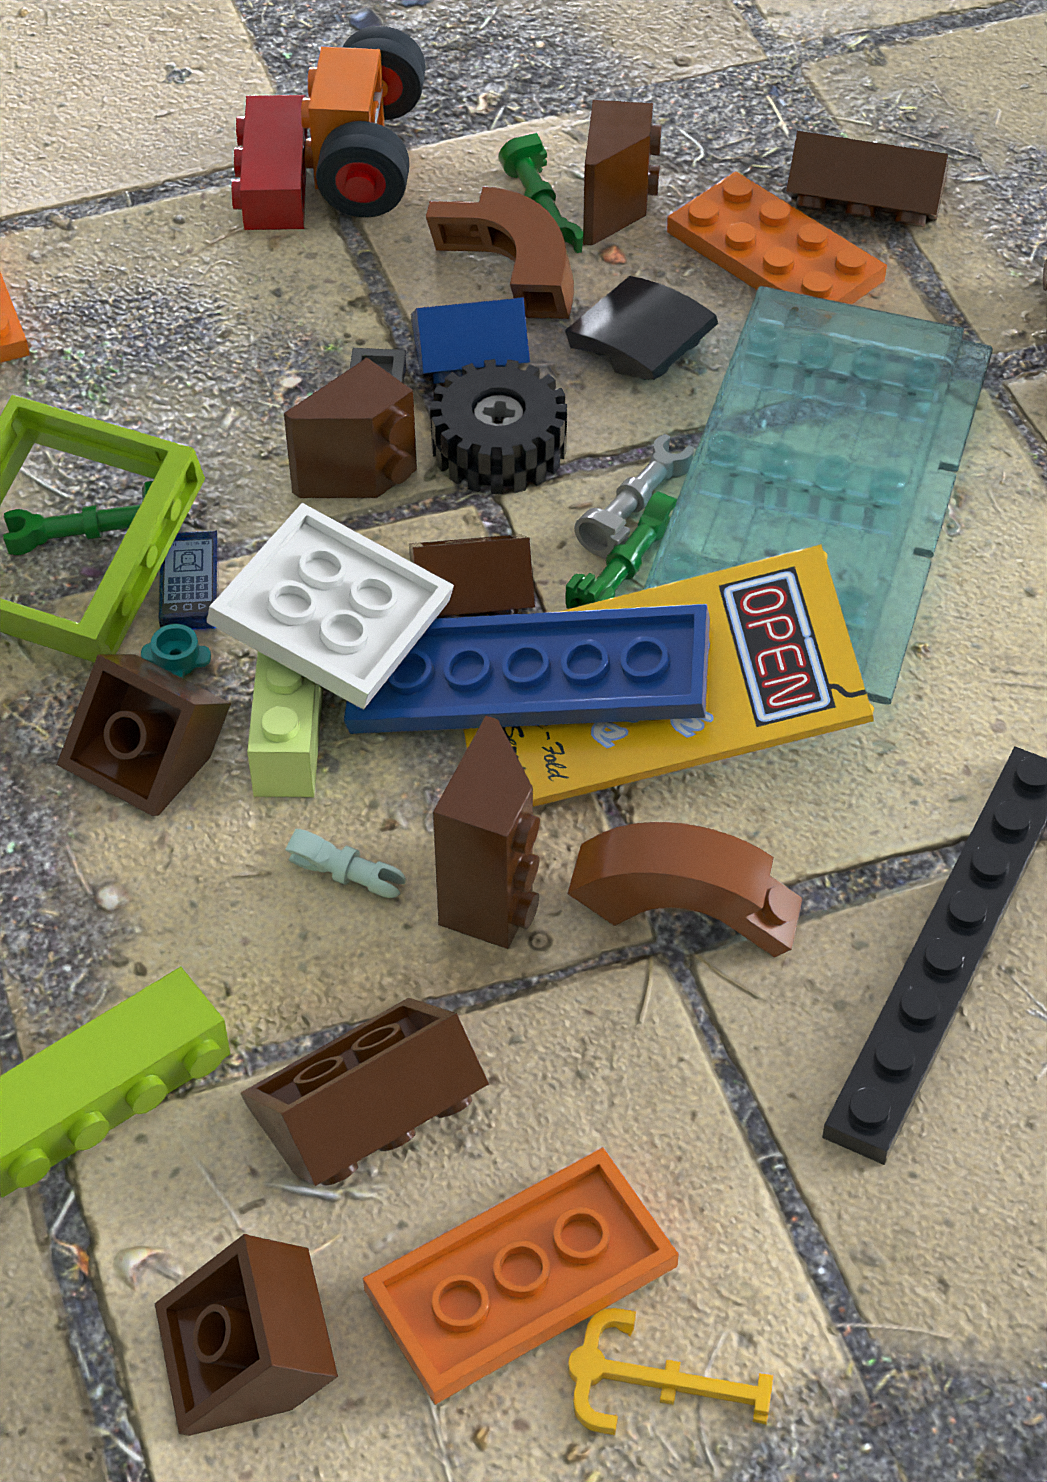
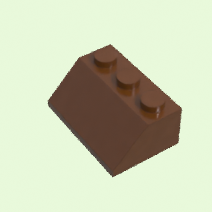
(867, 178)
(487, 842)
(367, 1090)

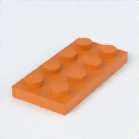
(773, 243)
(519, 1274)

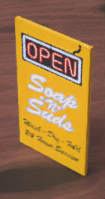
(773, 678)

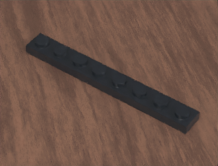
(942, 963)

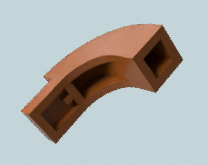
(519, 230)
(688, 869)

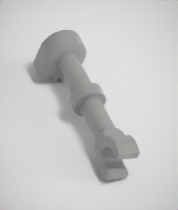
(604, 529)

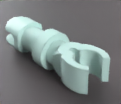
(346, 864)

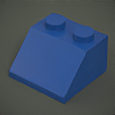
(468, 334)

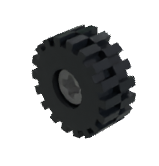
(505, 453)

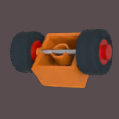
(352, 91)

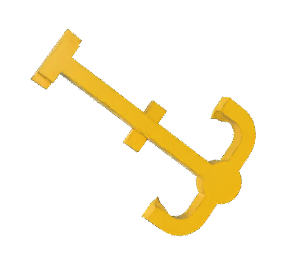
(588, 1367)

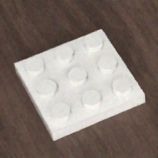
(330, 605)

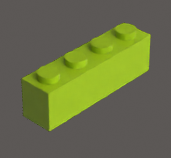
(105, 1075)

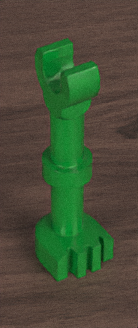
(524, 160)
(31, 530)
(624, 559)

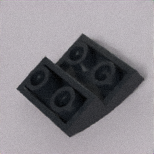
(642, 327)

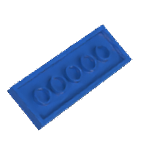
(547, 671)

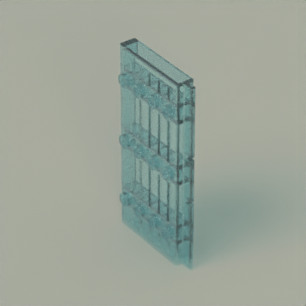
(839, 437)

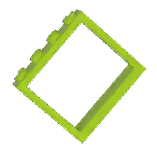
(146, 542)

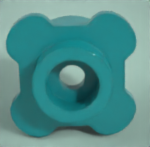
(176, 650)

